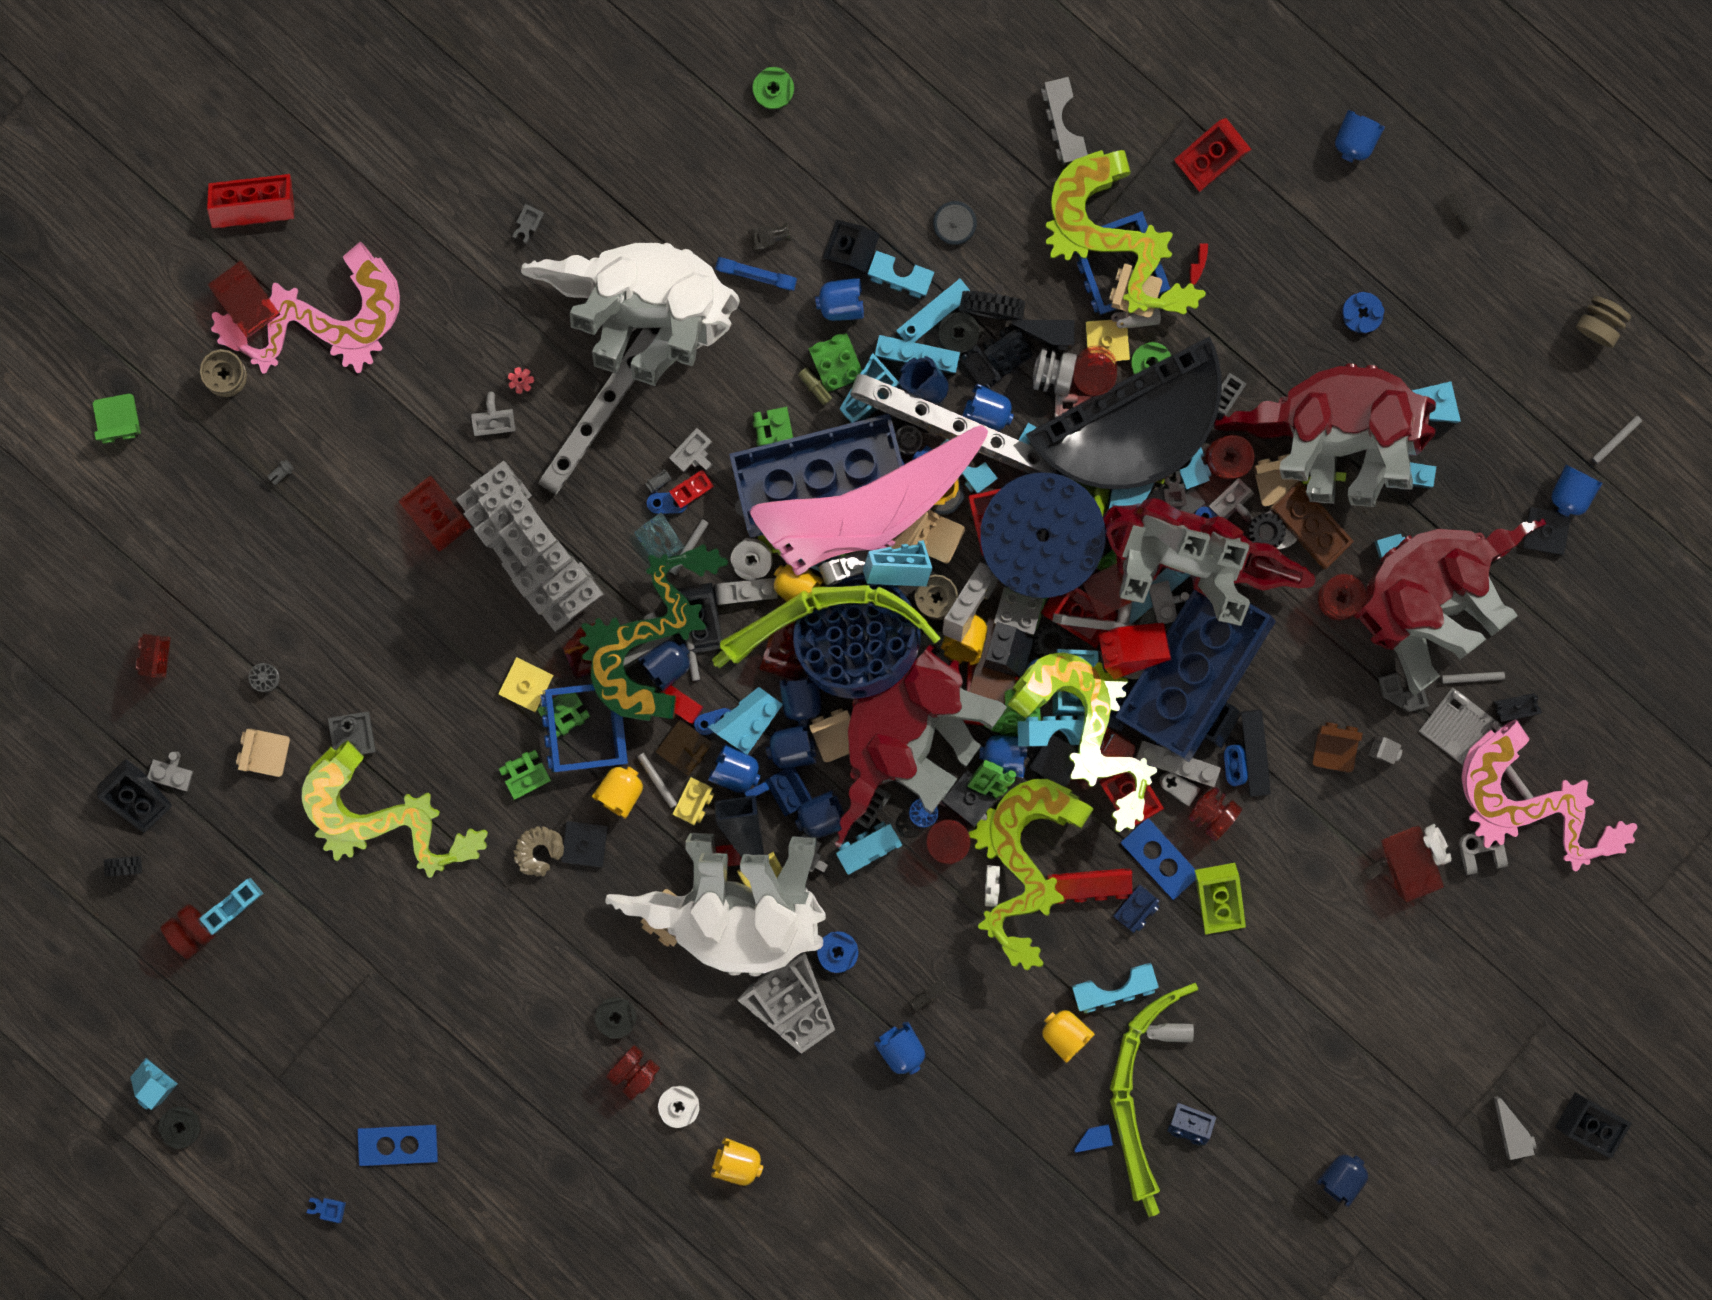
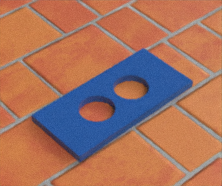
(1148, 832)
(425, 1153)

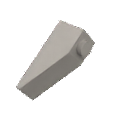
(1385, 750)
(1515, 1137)

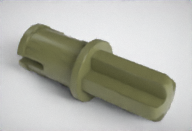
(815, 386)

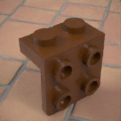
(1336, 747)

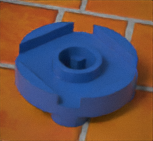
(1362, 300)
(841, 963)

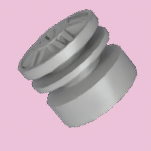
(1054, 371)

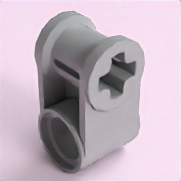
(1181, 789)

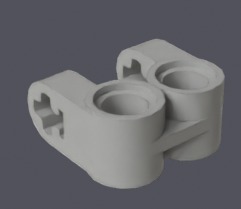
(1469, 858)

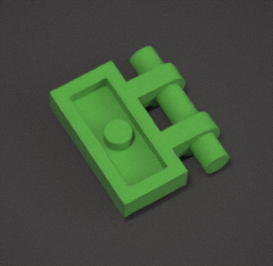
(779, 425)
(563, 705)
(986, 776)
(528, 780)

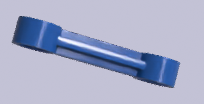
(732, 267)

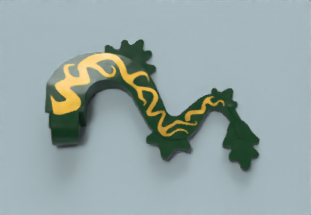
(612, 642)

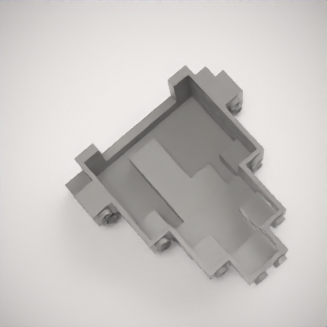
(530, 553)

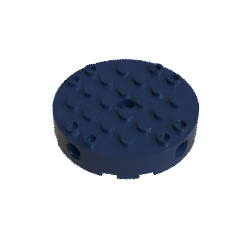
(1034, 505)
(856, 646)

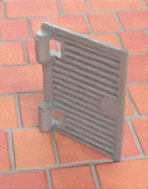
(1459, 728)

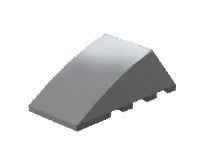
(790, 1003)

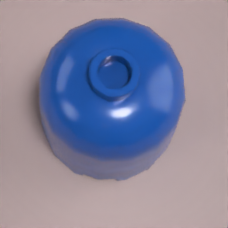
(1357, 137)
(840, 300)
(989, 408)
(1574, 491)
(1005, 753)
(735, 770)
(901, 1049)

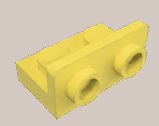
(693, 801)

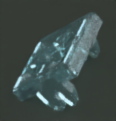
(642, 535)

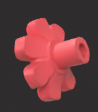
(524, 384)

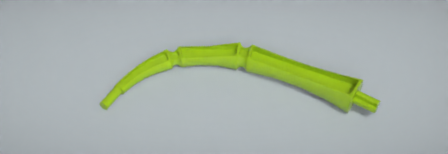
(741, 643)
(1140, 1176)

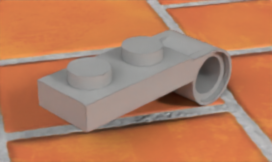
(843, 567)
(745, 591)

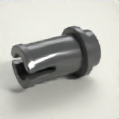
(282, 470)
(658, 481)

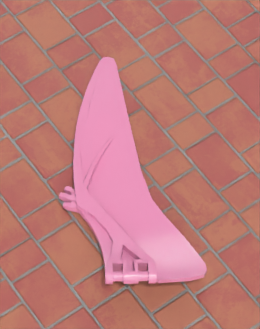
(869, 514)

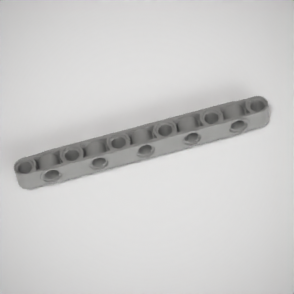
(595, 416)
(941, 423)

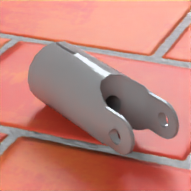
(1132, 320)
(1171, 1032)

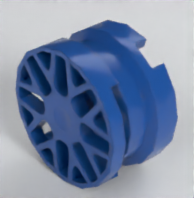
(920, 816)

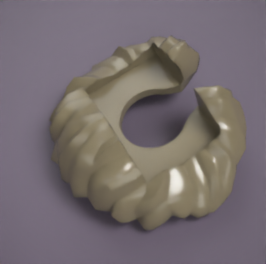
(526, 844)

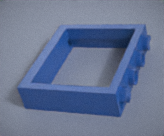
(1090, 284)
(551, 739)

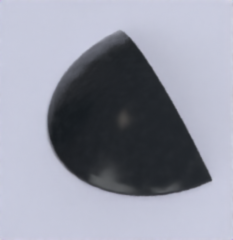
(1140, 425)

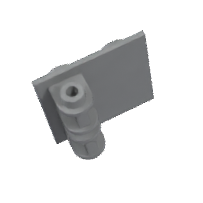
(1018, 611)

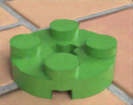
(765, 80)
(1145, 353)

